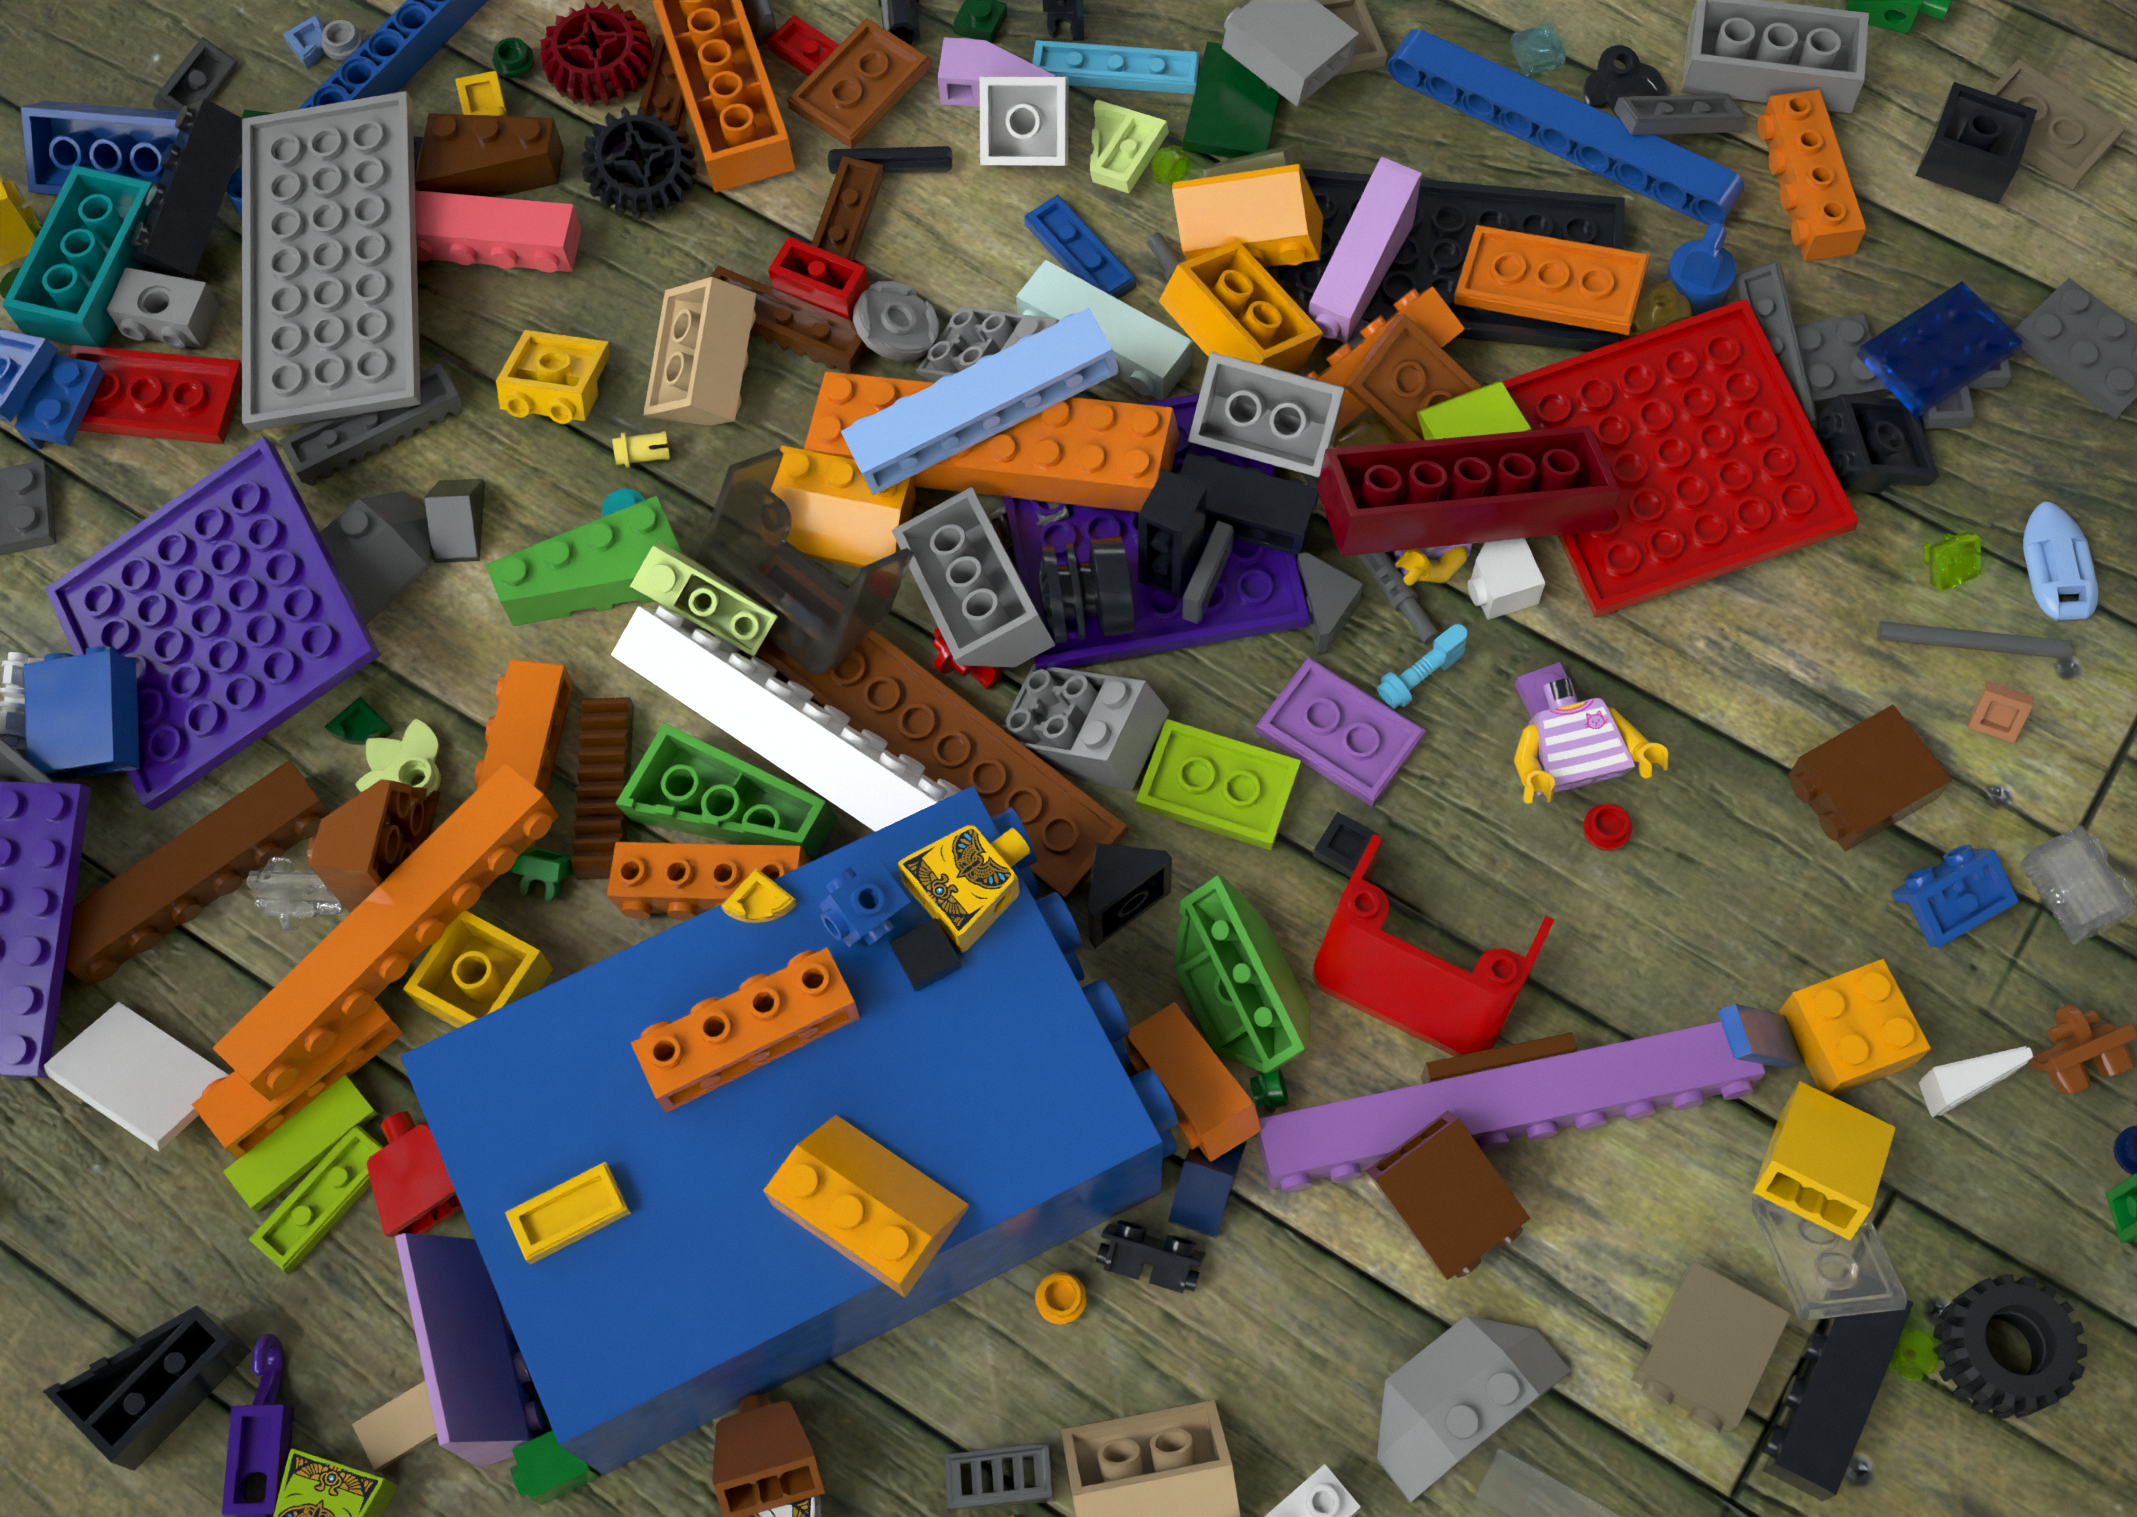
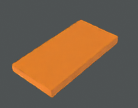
(1552, 279)

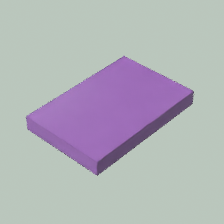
(1340, 731)

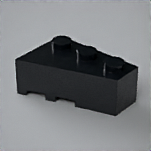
(151, 1387)

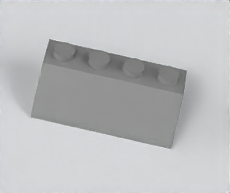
(972, 585)

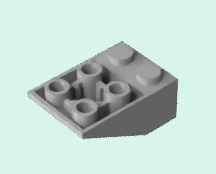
(976, 334)
(1087, 723)

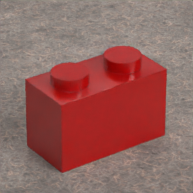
(818, 277)

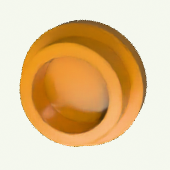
(1060, 1298)

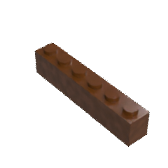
(191, 872)

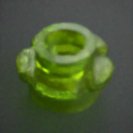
(1170, 165)
(1925, 1359)

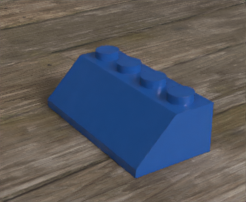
(95, 138)

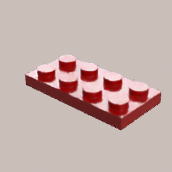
(161, 394)

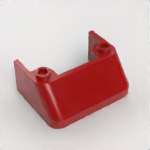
(1410, 986)

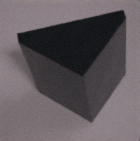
(1124, 886)

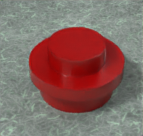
(1607, 827)

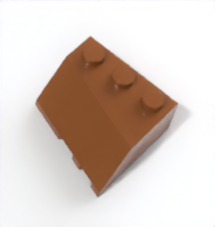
(370, 838)

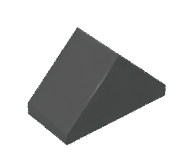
(1329, 599)

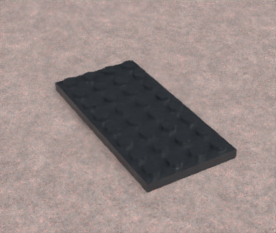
(1440, 242)

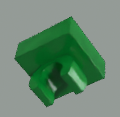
(545, 866)

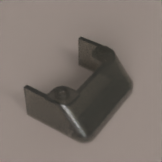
(815, 613)

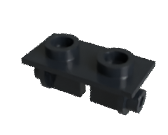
(1132, 1248)

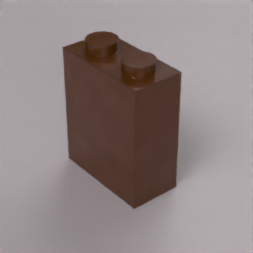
(1868, 778)
(1449, 1196)

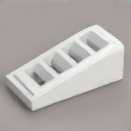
(1959, 1081)

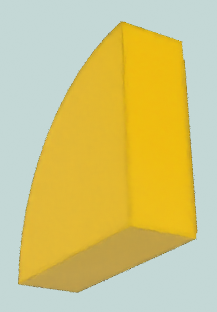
(758, 900)

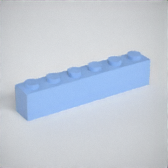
(981, 400)

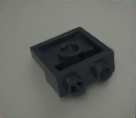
(1875, 443)

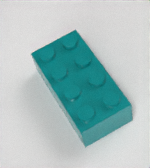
(79, 259)

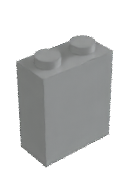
(1289, 44)

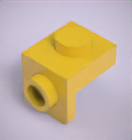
(481, 94)

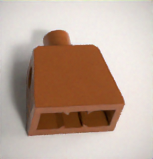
(763, 1459)

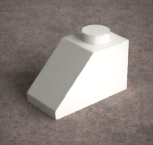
(1505, 578)

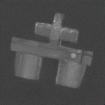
(291, 894)

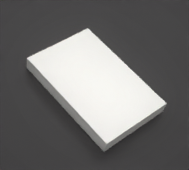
(134, 1075)

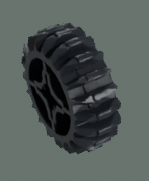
(667, 153)

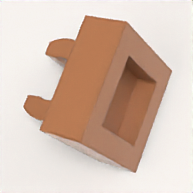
(2000, 712)

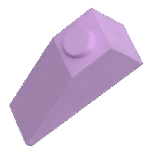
(967, 60)

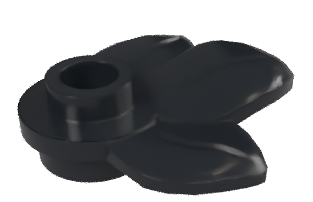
(1611, 82)

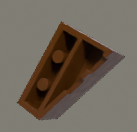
(488, 154)

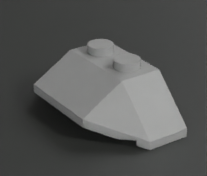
(1460, 1397)

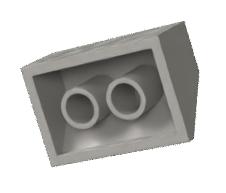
(1266, 414)

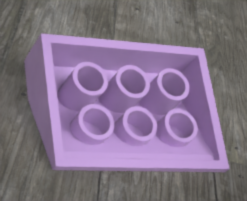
(467, 1350)

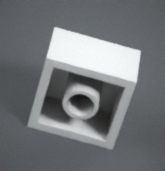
(1024, 120)

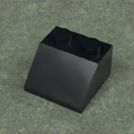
(1976, 143)

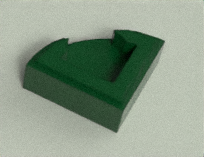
(358, 724)

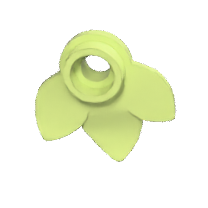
(404, 759)

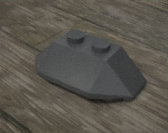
(379, 549)

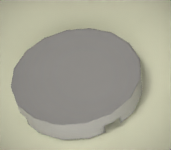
(895, 321)

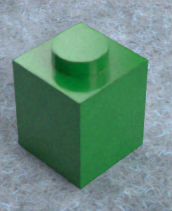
(548, 1470)

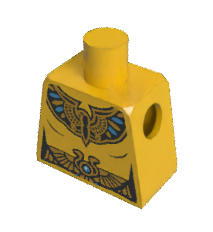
(965, 880)

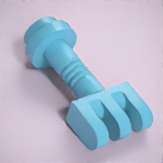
(1446, 651)

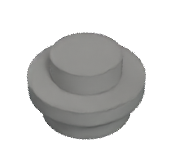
(341, 39)

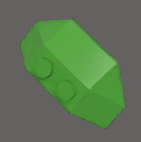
(1239, 980)

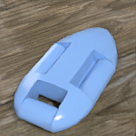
(2059, 563)

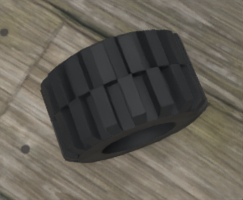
(2042, 1323)

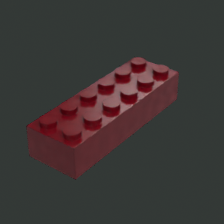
(1466, 490)

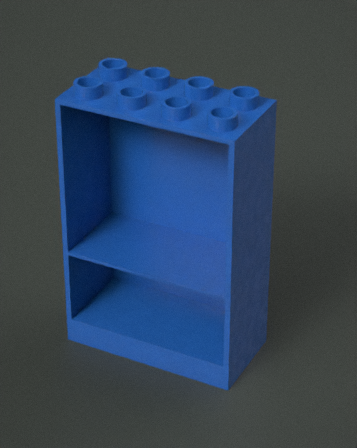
(706, 1292)

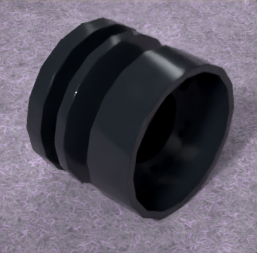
(1087, 589)

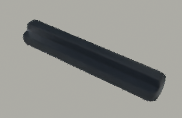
(898, 158)

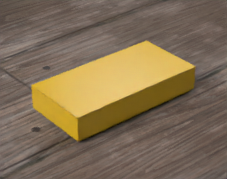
(567, 1213)

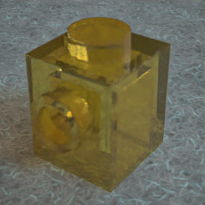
(1658, 308)

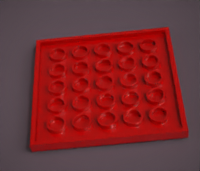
(1704, 454)

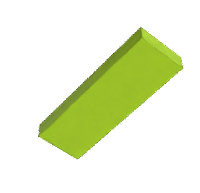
(299, 1143)
(317, 1201)

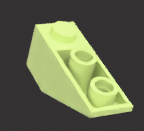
(703, 598)

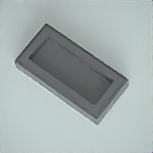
(1208, 572)

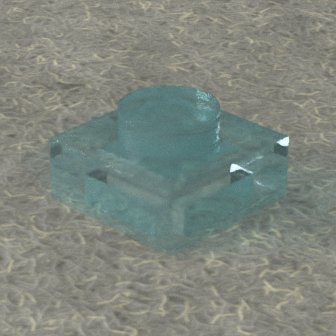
(1537, 49)

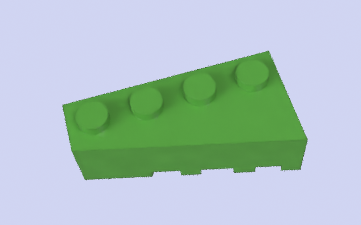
(582, 566)
(717, 796)

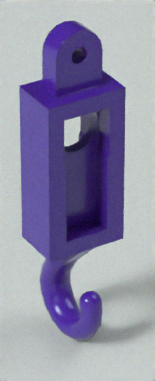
(259, 1436)

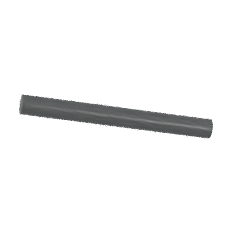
(1974, 640)

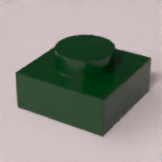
(980, 19)

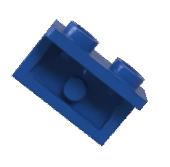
(59, 402)

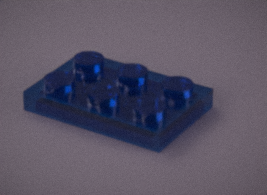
(1939, 349)

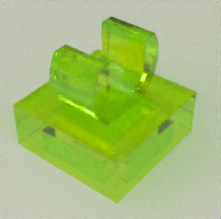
(1953, 560)

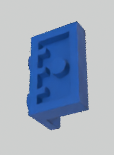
(1957, 893)

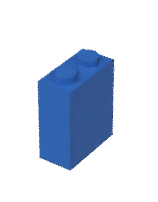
(82, 714)

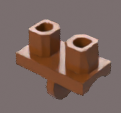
(2102, 1043)

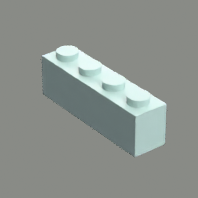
(1145, 350)

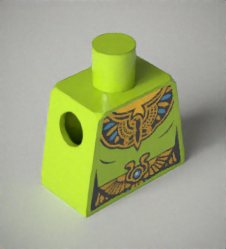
(329, 1489)

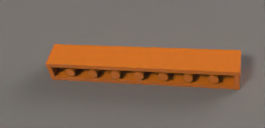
(386, 932)

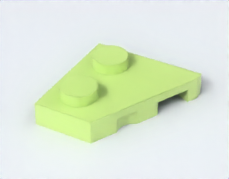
(1123, 145)

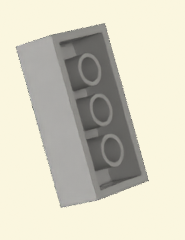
(1775, 50)

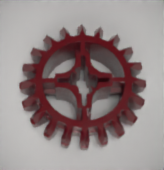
(571, 57)

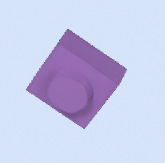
(1531, 687)

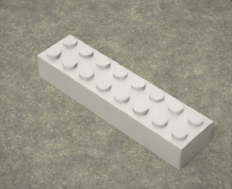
(777, 719)

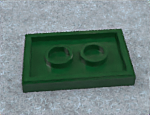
(1230, 108)

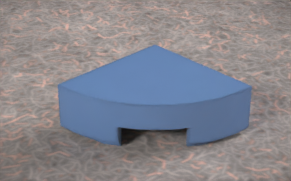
(306, 40)

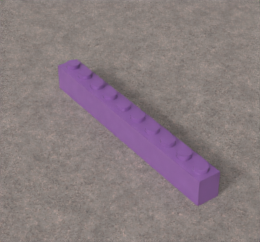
(1507, 1103)

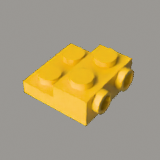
(552, 376)

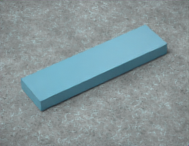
(1119, 66)

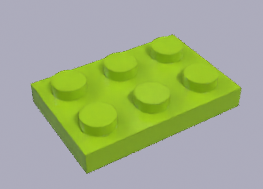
(1218, 784)

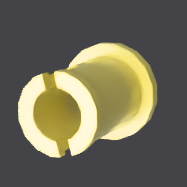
(636, 448)

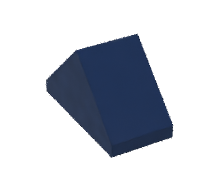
(1205, 1190)

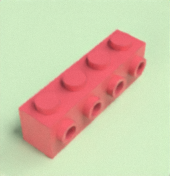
(496, 231)

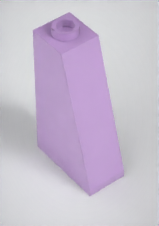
(1366, 249)

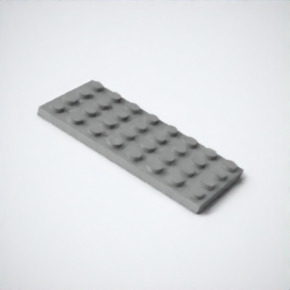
(329, 262)

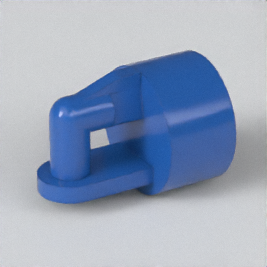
(1703, 270)

